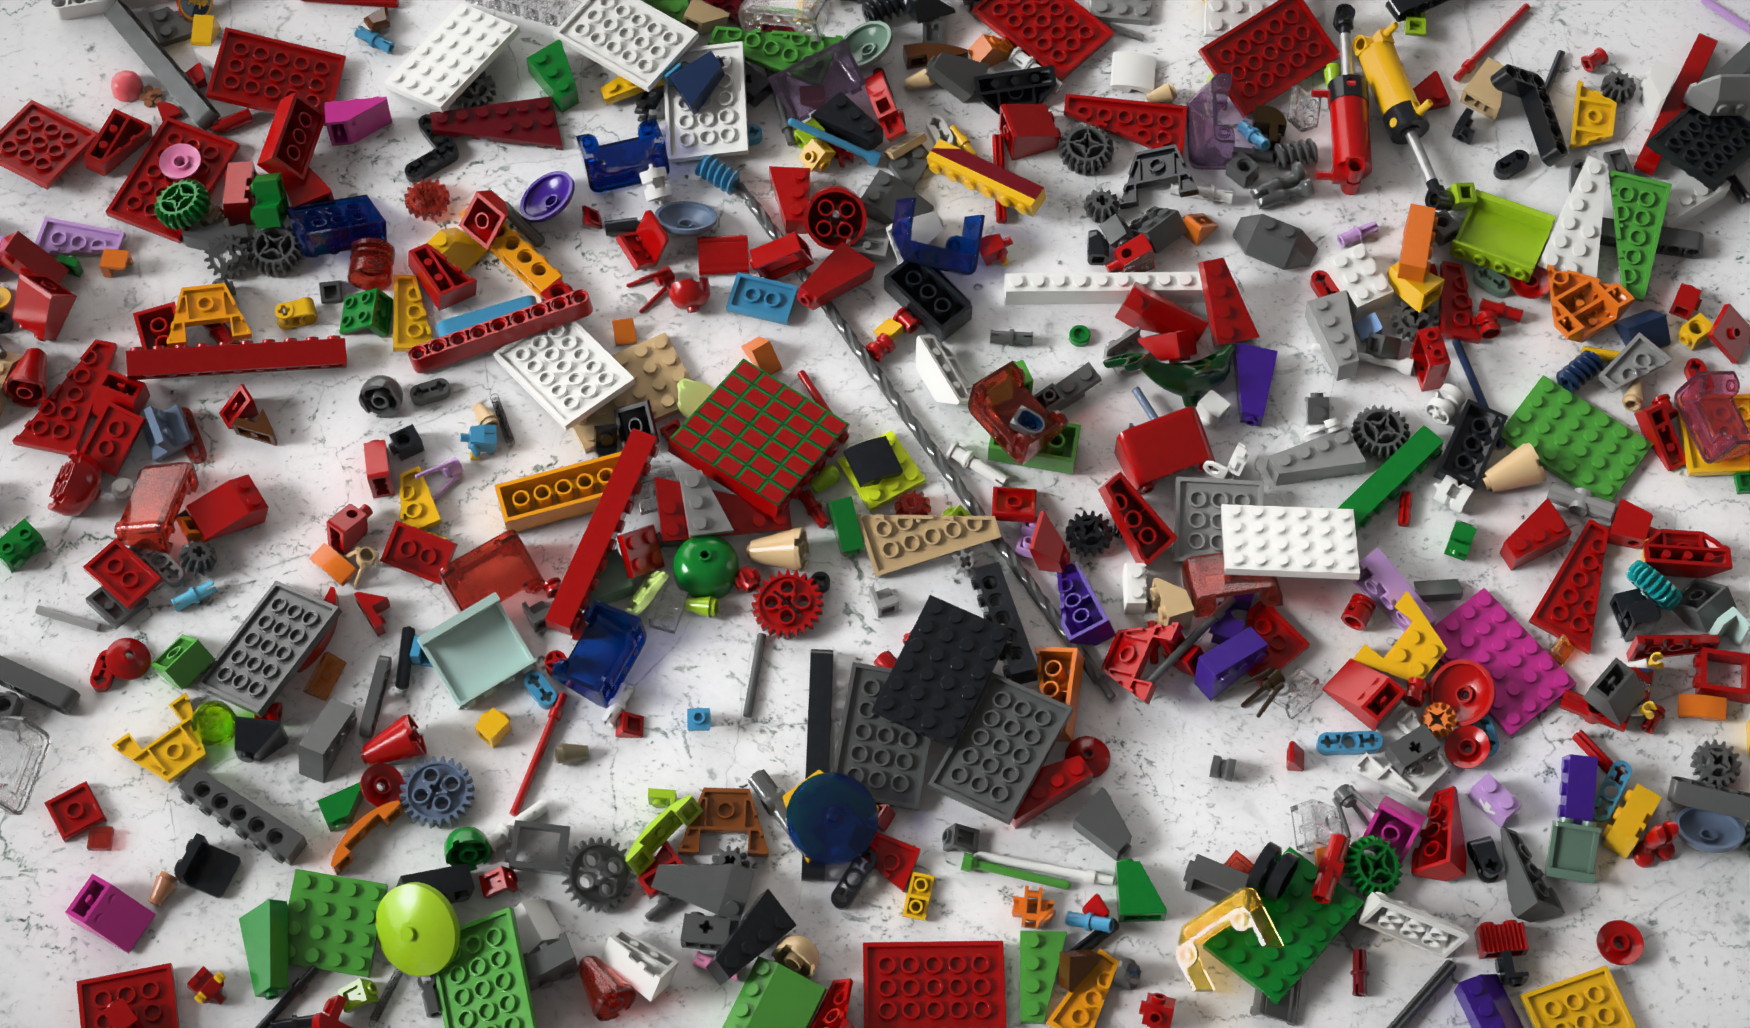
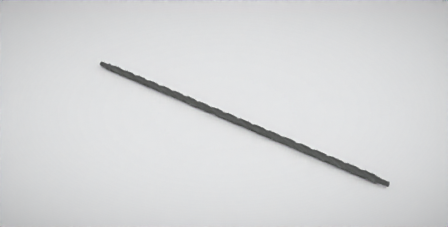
(934, 453)

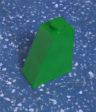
(845, 525)
(1136, 894)

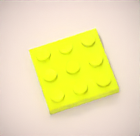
(889, 488)

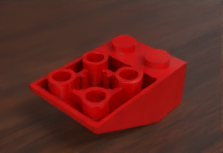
(1365, 693)

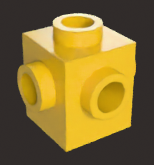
(817, 155)

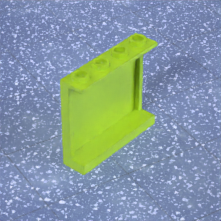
(1502, 236)

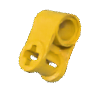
(297, 312)

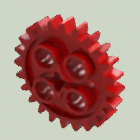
(802, 591)

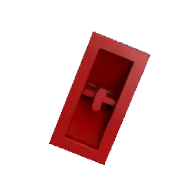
(239, 405)

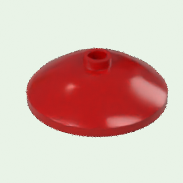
(1459, 677)

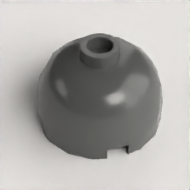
(381, 396)

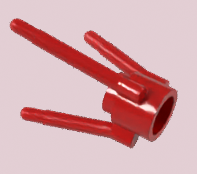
(662, 278)

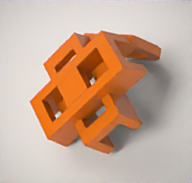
(1029, 907)

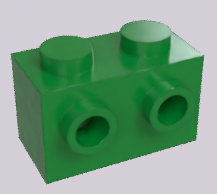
(20, 545)

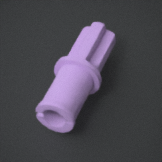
(1357, 233)

